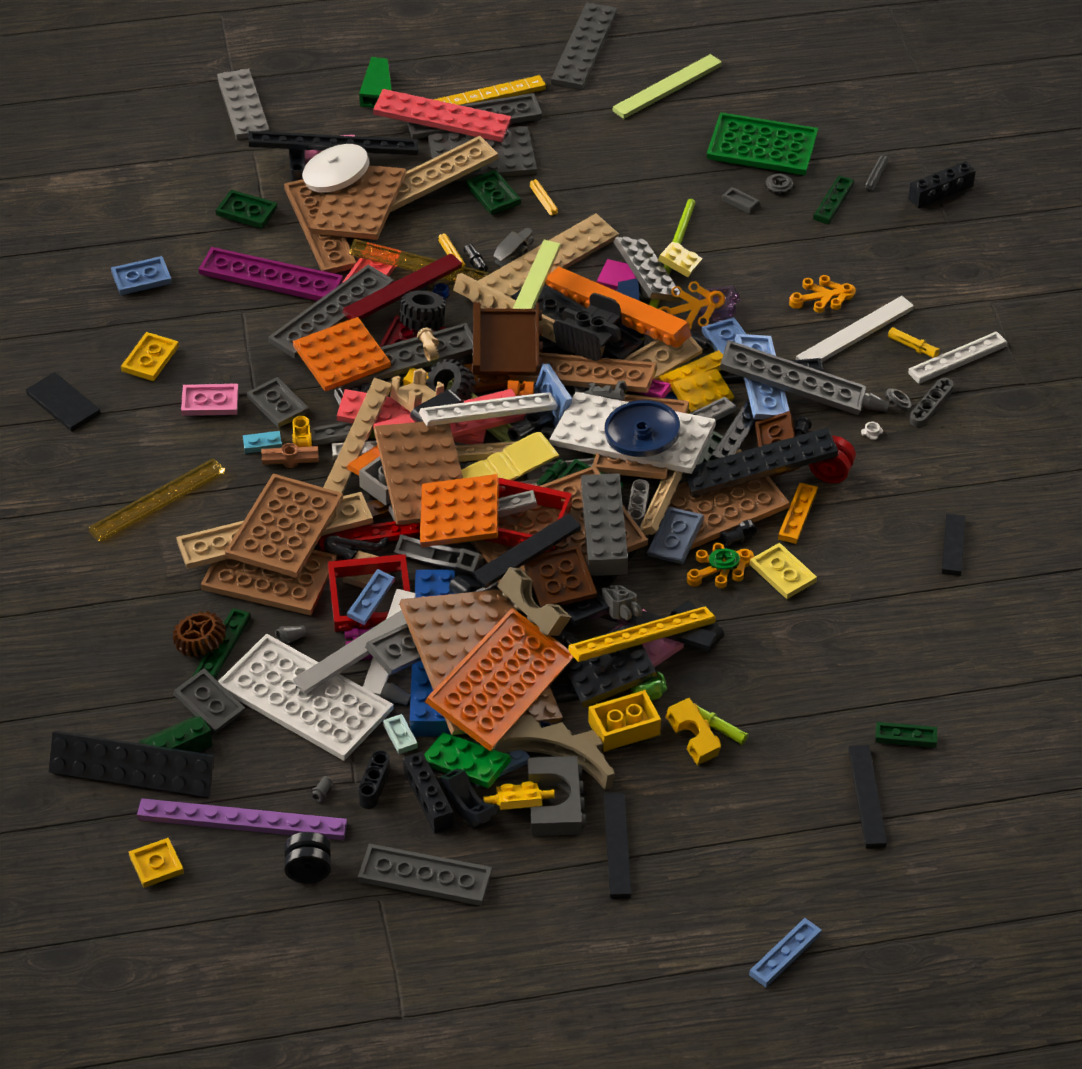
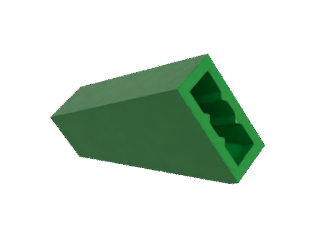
(375, 80)

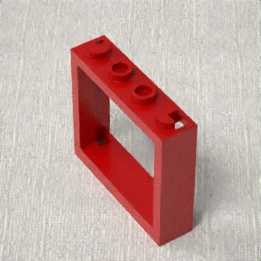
(544, 496)
(358, 567)

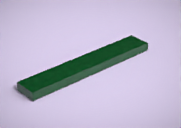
(234, 624)

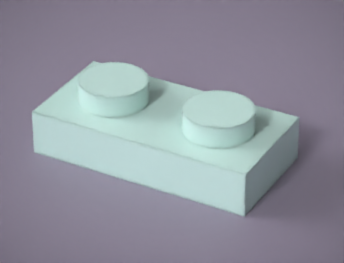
(400, 734)

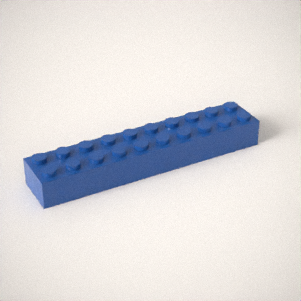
(423, 718)

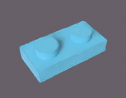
(257, 442)

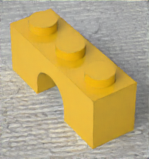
(687, 716)

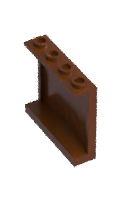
(506, 341)

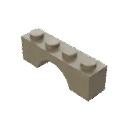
(518, 587)

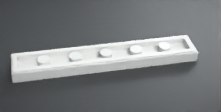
(957, 357)
(376, 674)

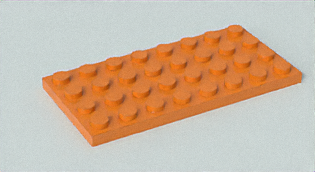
(500, 679)

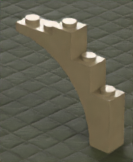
(559, 742)

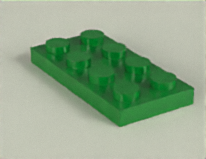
(479, 763)

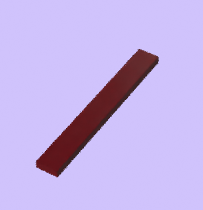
(396, 290)

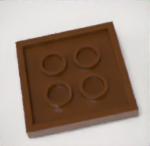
(560, 577)

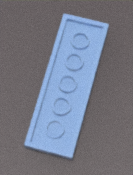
(764, 399)

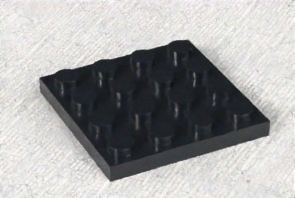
(610, 673)

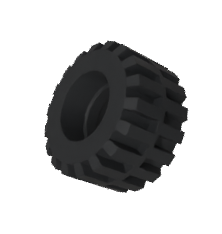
(422, 310)
(447, 371)

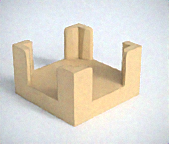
(414, 393)

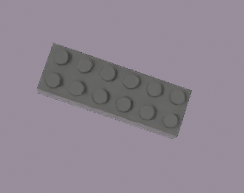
(604, 524)

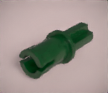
(553, 472)

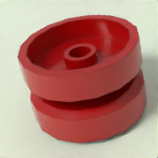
(837, 468)

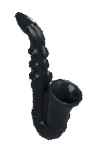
(342, 546)

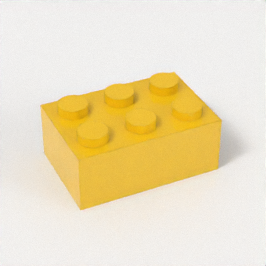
(624, 720)

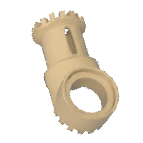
(429, 343)

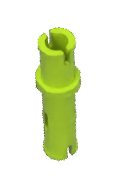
(723, 726)

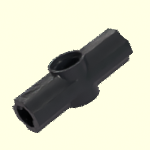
(531, 424)

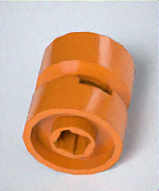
(525, 388)

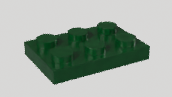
(493, 192)
(246, 209)

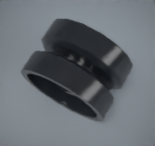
(307, 857)

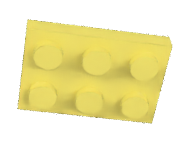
(783, 570)

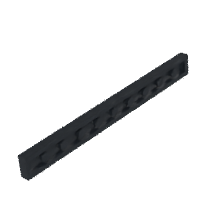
(322, 142)

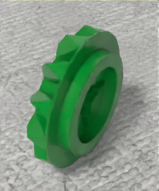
(732, 559)

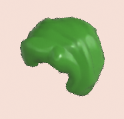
(654, 687)

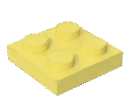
(680, 259)

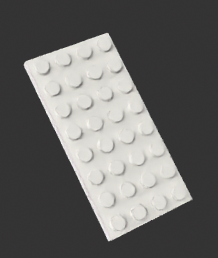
(584, 431)
(331, 716)

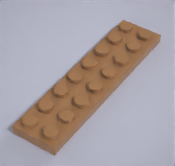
(329, 250)
(581, 371)

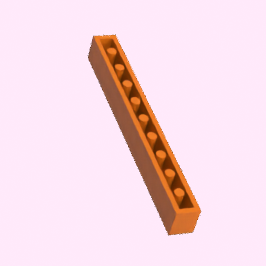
(634, 313)

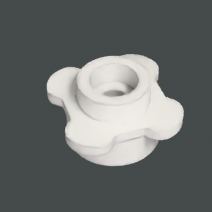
(872, 430)

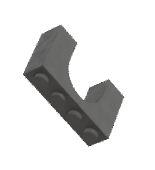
(562, 818)

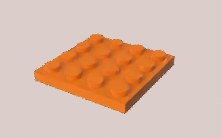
(341, 354)
(459, 510)

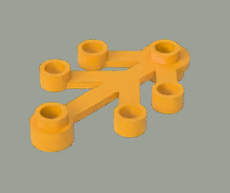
(843, 291)
(695, 304)
(695, 576)

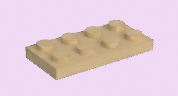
(666, 356)

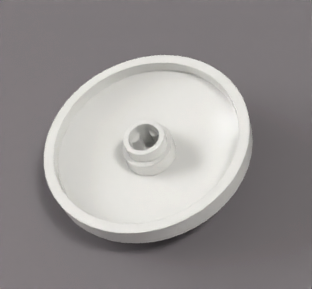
(335, 168)

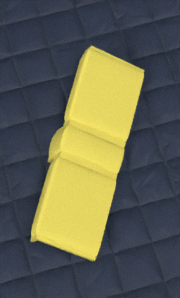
(515, 459)

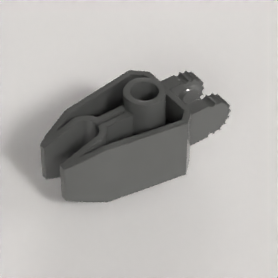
(513, 247)
(621, 602)

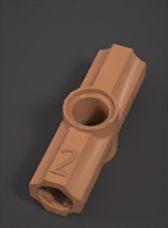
(290, 455)

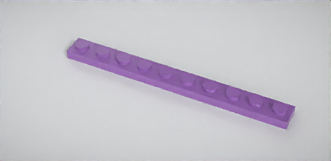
(240, 818)

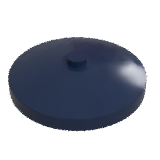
(642, 428)

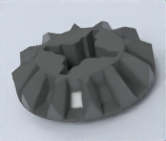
(779, 179)
(898, 399)

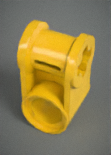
(301, 432)

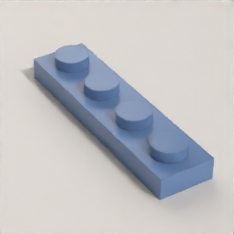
(785, 952)

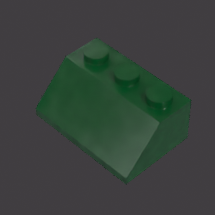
(187, 735)

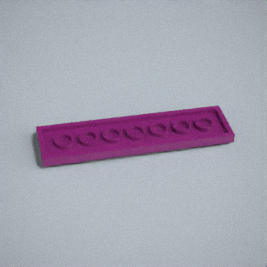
(268, 274)

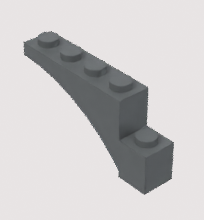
(443, 557)

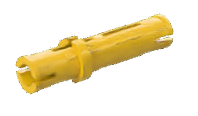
(919, 345)

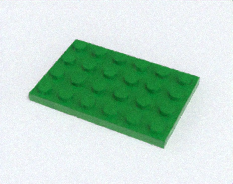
(762, 143)

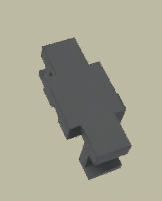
(607, 391)

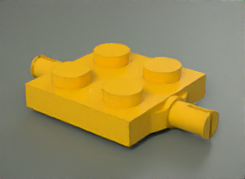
(519, 796)

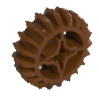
(199, 634)

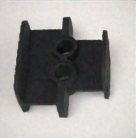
(591, 329)

